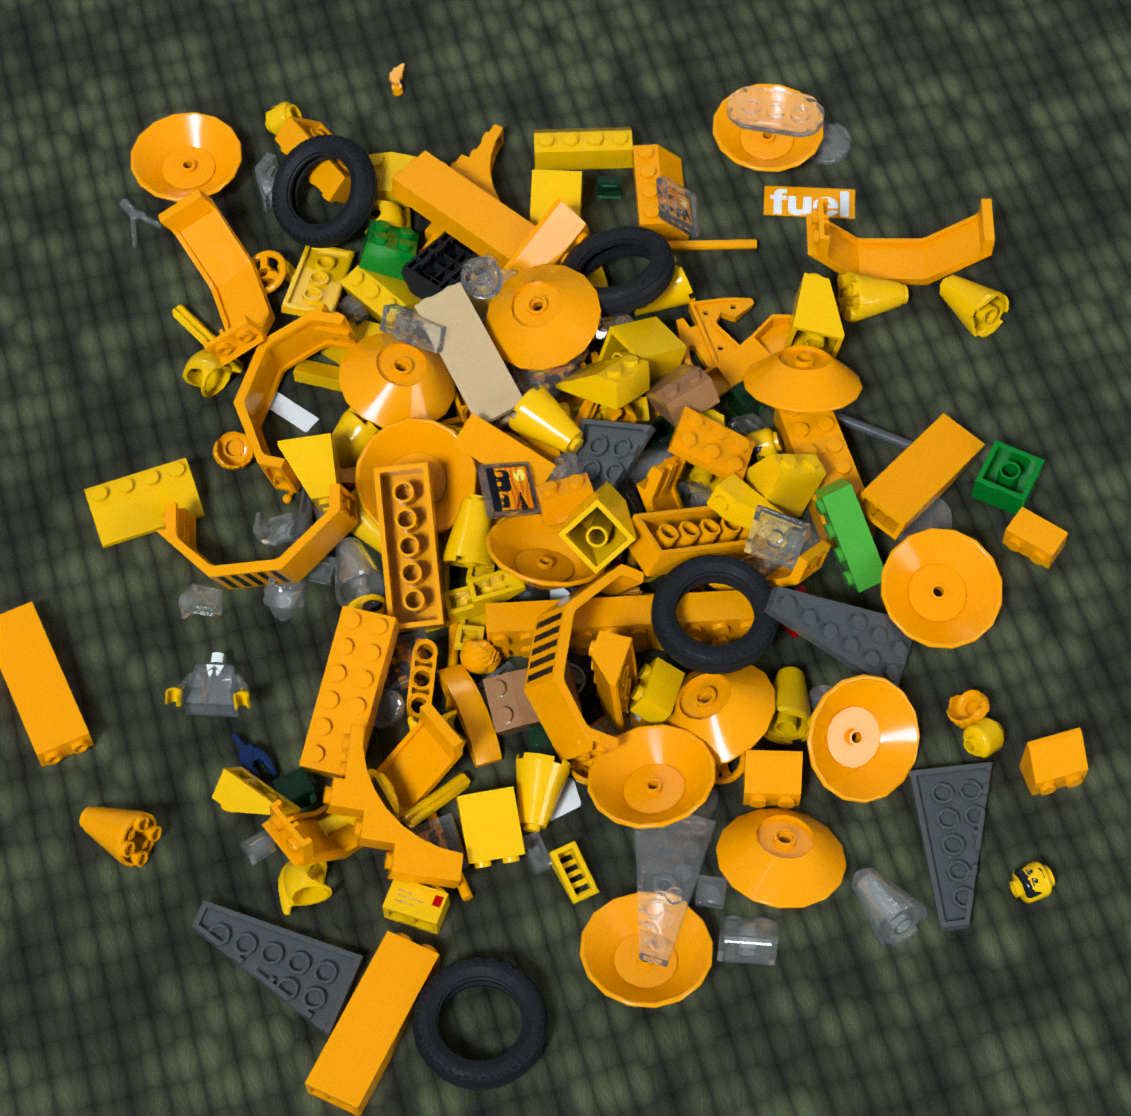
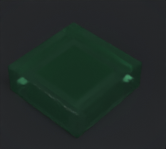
(609, 187)

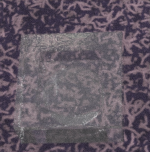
(711, 892)

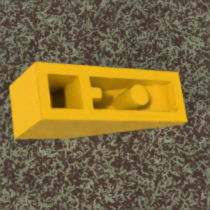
(737, 501)
(246, 793)

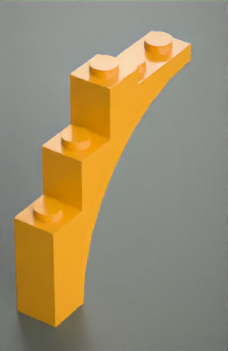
(480, 163)
(377, 828)

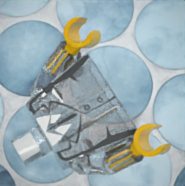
(211, 689)

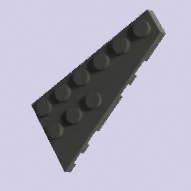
(611, 449)
(850, 634)
(950, 824)
(295, 967)

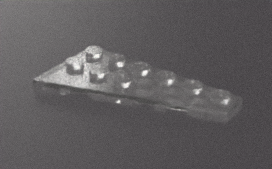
(665, 878)

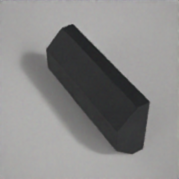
(436, 266)

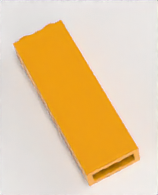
(460, 208)
(919, 476)
(40, 687)
(372, 1023)

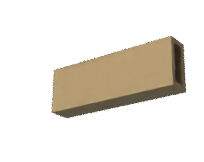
(472, 356)

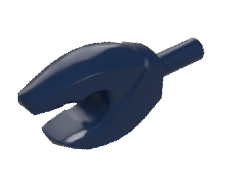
(250, 755)

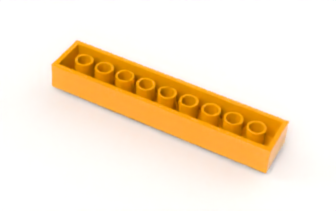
(703, 616)

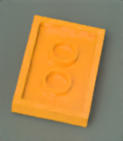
(710, 445)

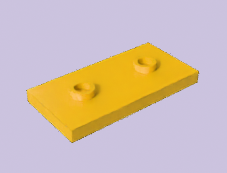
(317, 280)

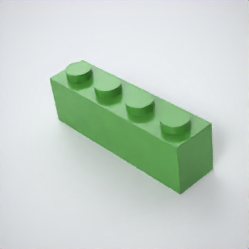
(850, 534)

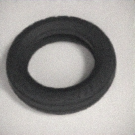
(359, 203)
(619, 243)
(701, 656)
(490, 1072)

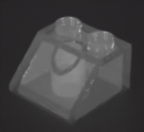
(777, 537)
(747, 940)

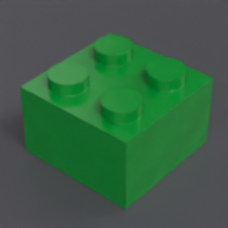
(387, 248)
(1007, 478)

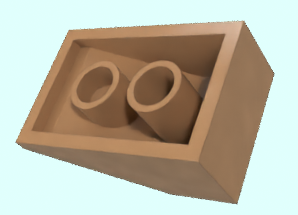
(681, 388)
(509, 704)

